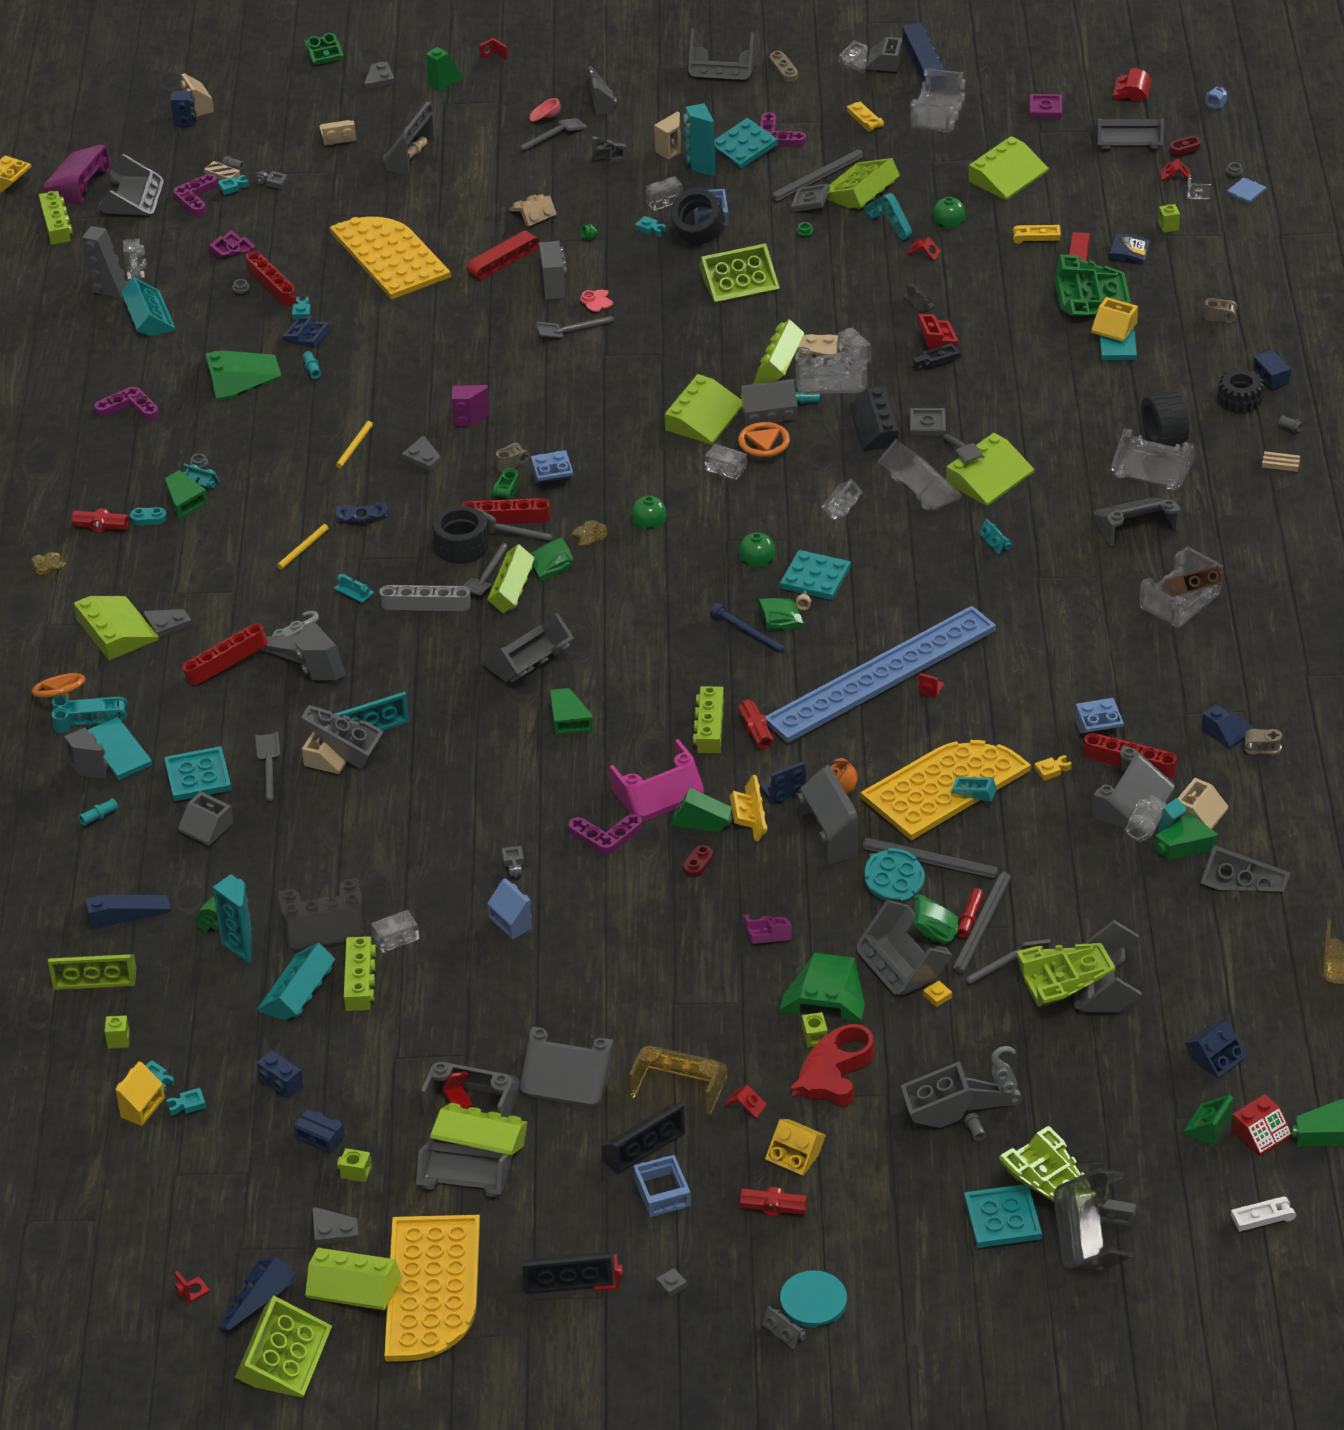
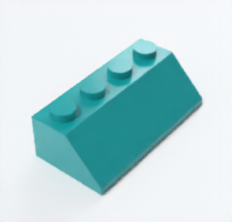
(700, 139)
(147, 308)
(381, 713)
(234, 916)
(297, 983)

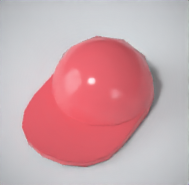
(548, 110)

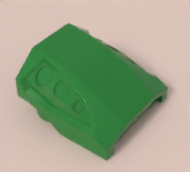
(324, 49)
(551, 559)
(780, 613)
(207, 916)
(935, 920)

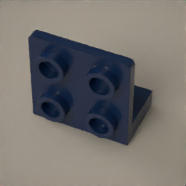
(784, 783)

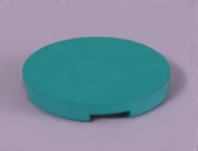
(894, 875)
(813, 1298)

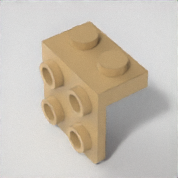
(338, 132)
(535, 208)

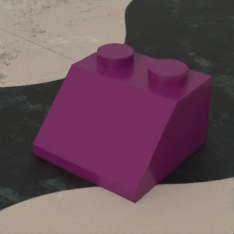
(470, 404)

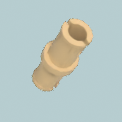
(415, 147)

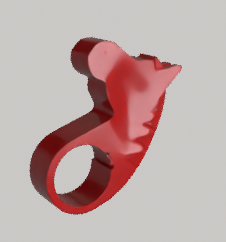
(827, 1063)

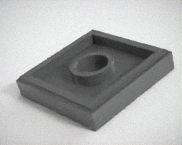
(810, 197)
(927, 422)

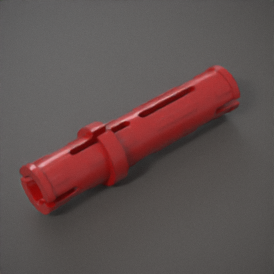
(968, 918)

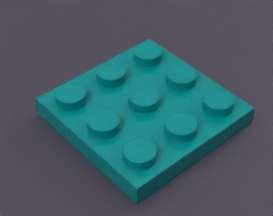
(744, 143)
(815, 574)
(197, 772)
(1002, 1216)

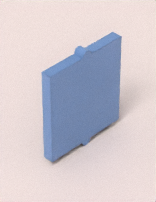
(1246, 190)

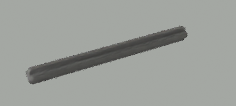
(817, 175)
(935, 858)
(981, 923)

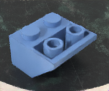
(551, 467)
(1097, 715)
(510, 909)

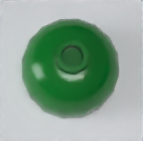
(948, 212)
(648, 512)
(756, 550)

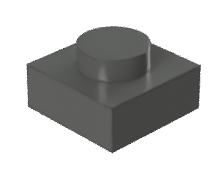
(671, 1282)

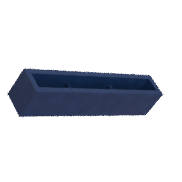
(920, 48)

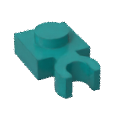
(232, 185)
(649, 225)
(301, 308)
(161, 1074)
(188, 1101)

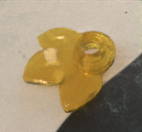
(590, 532)
(45, 563)

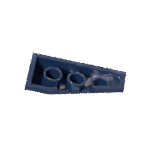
(116, 909)
(263, 1281)

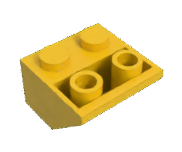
(11, 170)
(1115, 319)
(139, 1094)
(794, 1146)

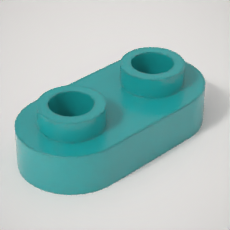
(148, 516)

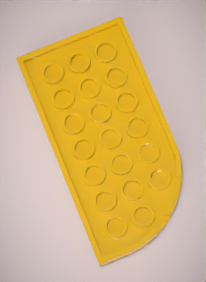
(390, 254)
(921, 792)
(437, 1285)

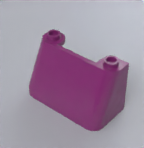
(76, 171)

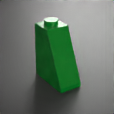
(441, 69)
(184, 494)
(569, 713)
(701, 812)
(1185, 838)
(1321, 1126)

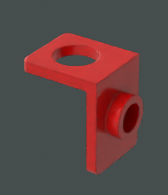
(494, 47)
(1172, 168)
(924, 244)
(929, 685)
(456, 1092)
(748, 1099)
(617, 1273)
(182, 1288)

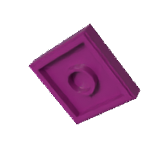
(1046, 105)

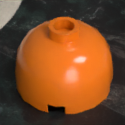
(845, 774)

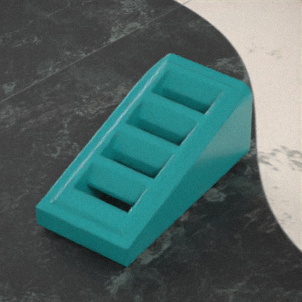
(981, 789)
(1171, 813)

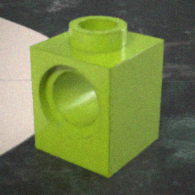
(1169, 218)
(813, 1028)
(117, 1032)
(354, 1165)

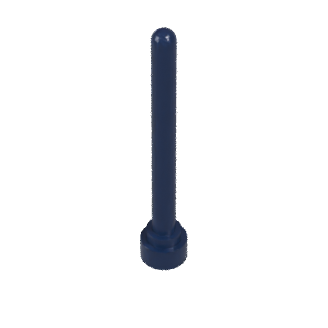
(719, 612)

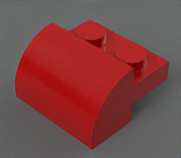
(1134, 85)
(935, 331)

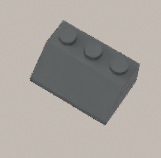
(769, 402)

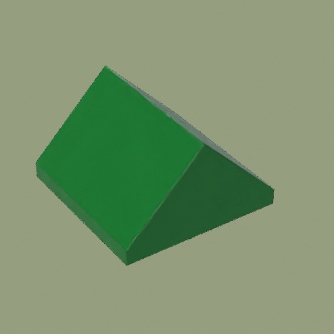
(1210, 1120)

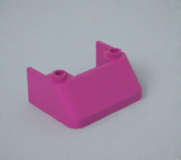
(659, 793)

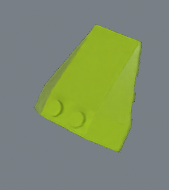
(1062, 971)
(1041, 1163)

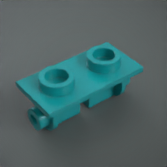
(207, 478)
(994, 537)
(353, 589)

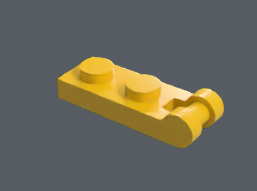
(864, 116)
(1036, 233)

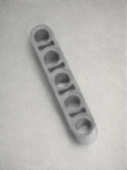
(425, 598)

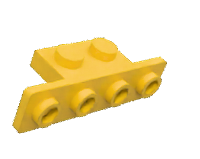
(748, 808)

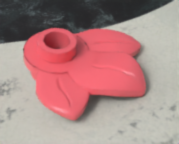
(596, 300)

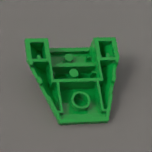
(1085, 285)
(240, 371)
(827, 983)

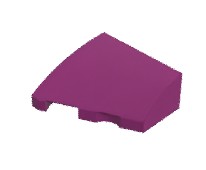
(230, 245)
(768, 929)

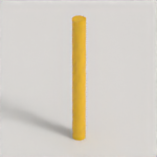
(354, 444)
(304, 545)

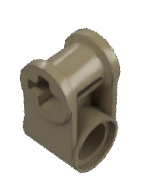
(1219, 309)
(510, 457)
(1261, 741)

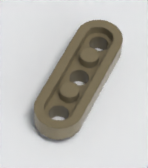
(783, 66)

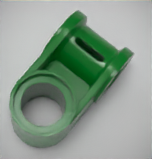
(507, 484)

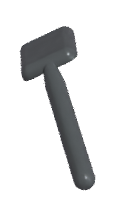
(568, 124)
(553, 330)
(964, 452)
(491, 525)
(480, 586)
(268, 748)
(1005, 960)

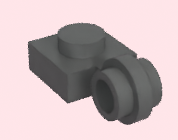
(274, 180)
(514, 859)

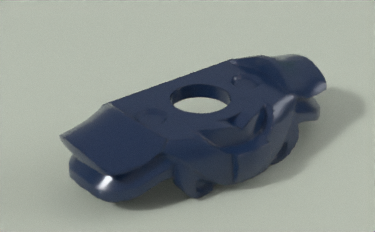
(374, 512)

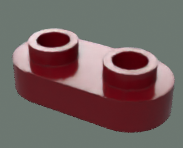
(1185, 145)
(698, 861)

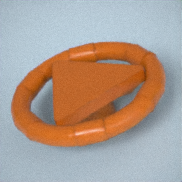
(763, 439)
(58, 685)

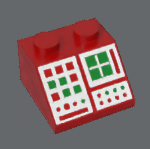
(1261, 1125)

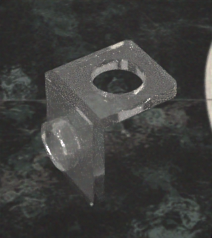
(1198, 191)

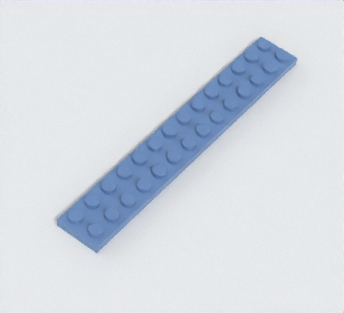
(879, 674)

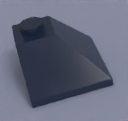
(1224, 726)

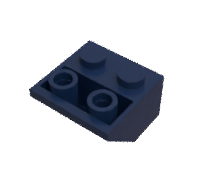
(1216, 1048)

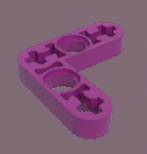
(791, 138)
(187, 194)
(129, 396)
(629, 825)

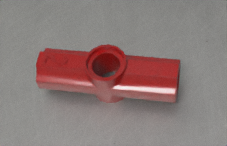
(100, 520)
(755, 724)
(773, 1201)

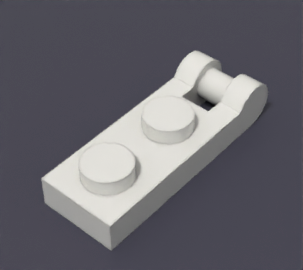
(1263, 1213)

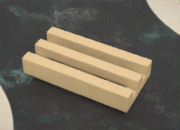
(1281, 461)

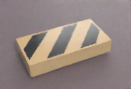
(221, 171)

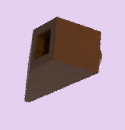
(1194, 581)

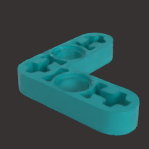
(890, 205)

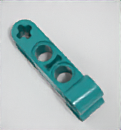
(85, 711)

